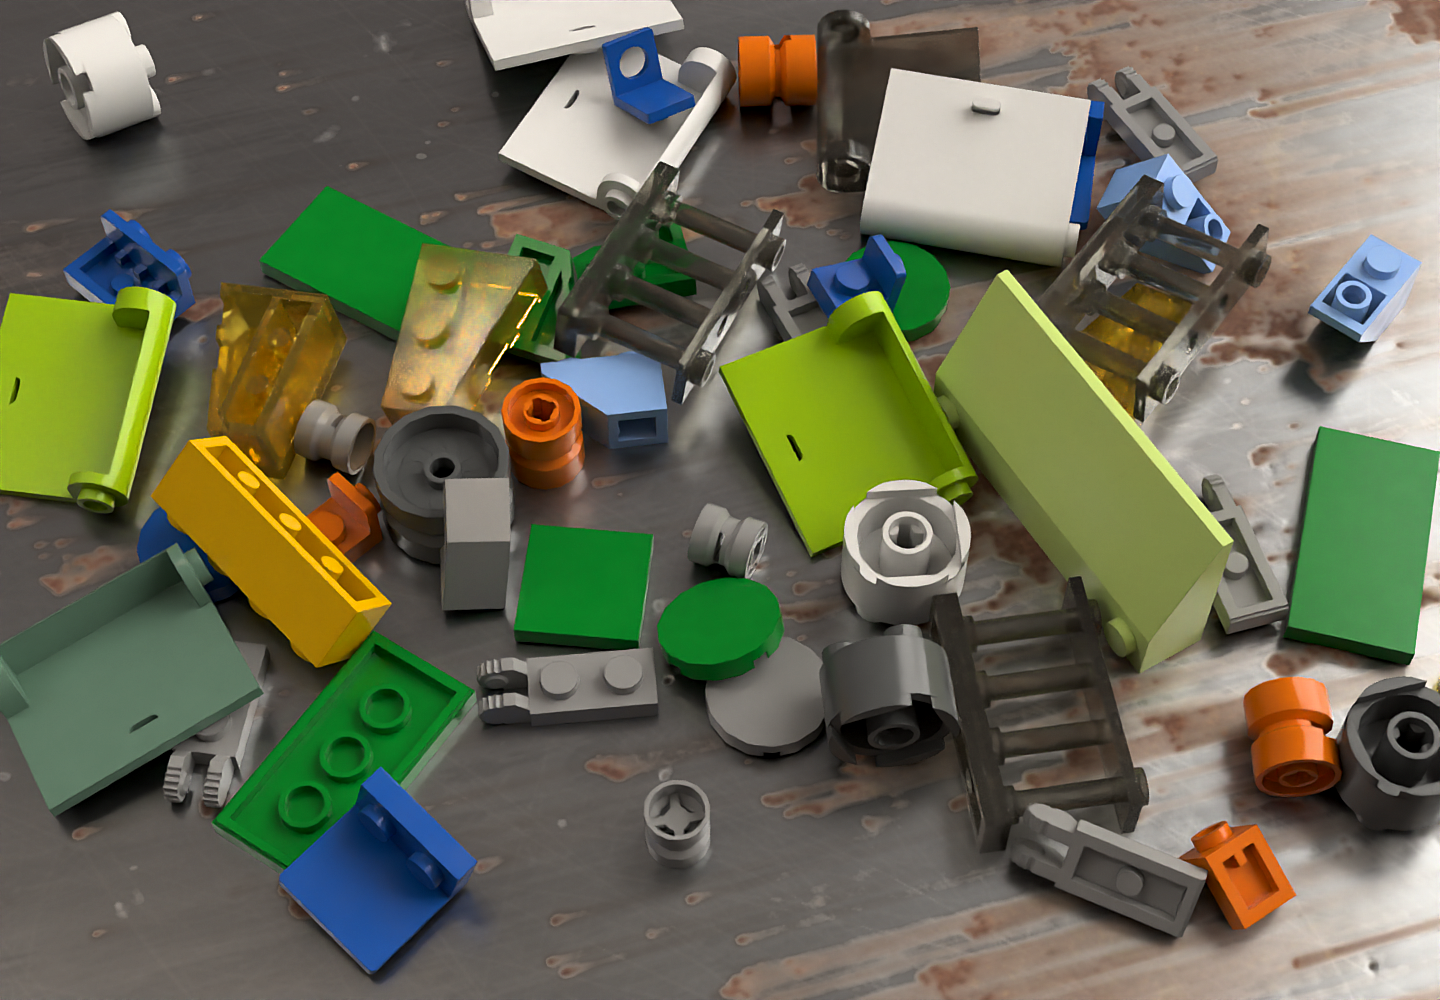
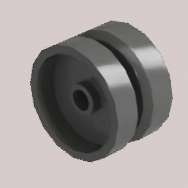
(416, 460)

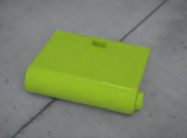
(79, 394)
(854, 414)

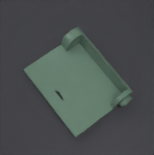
(121, 677)

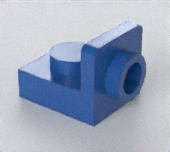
(876, 271)

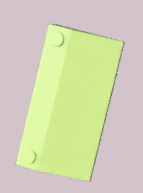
(1082, 476)

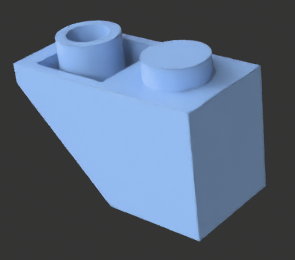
(1179, 200)
(1367, 291)
(618, 397)

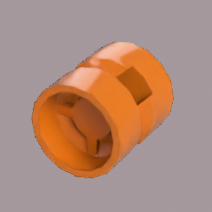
(777, 70)
(543, 433)
(1289, 732)

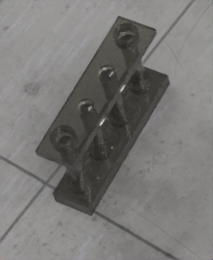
(636, 240)
(1113, 255)
(984, 748)

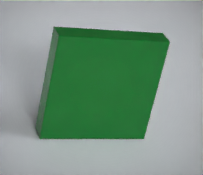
(584, 587)

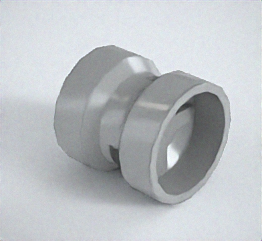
(336, 437)
(727, 541)
(677, 808)

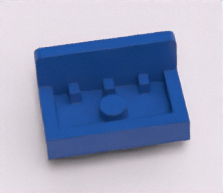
(129, 260)

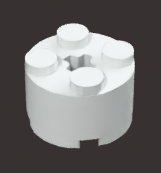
(102, 76)
(902, 551)

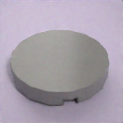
(771, 705)

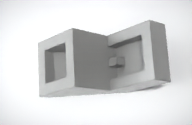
(475, 544)

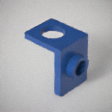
(646, 93)

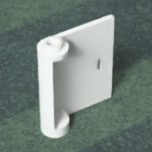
(546, 29)
(597, 147)
(976, 168)

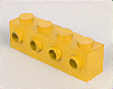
(270, 551)

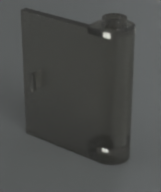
(854, 83)

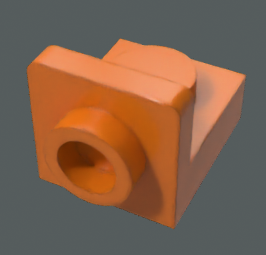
(349, 517)
(1240, 872)

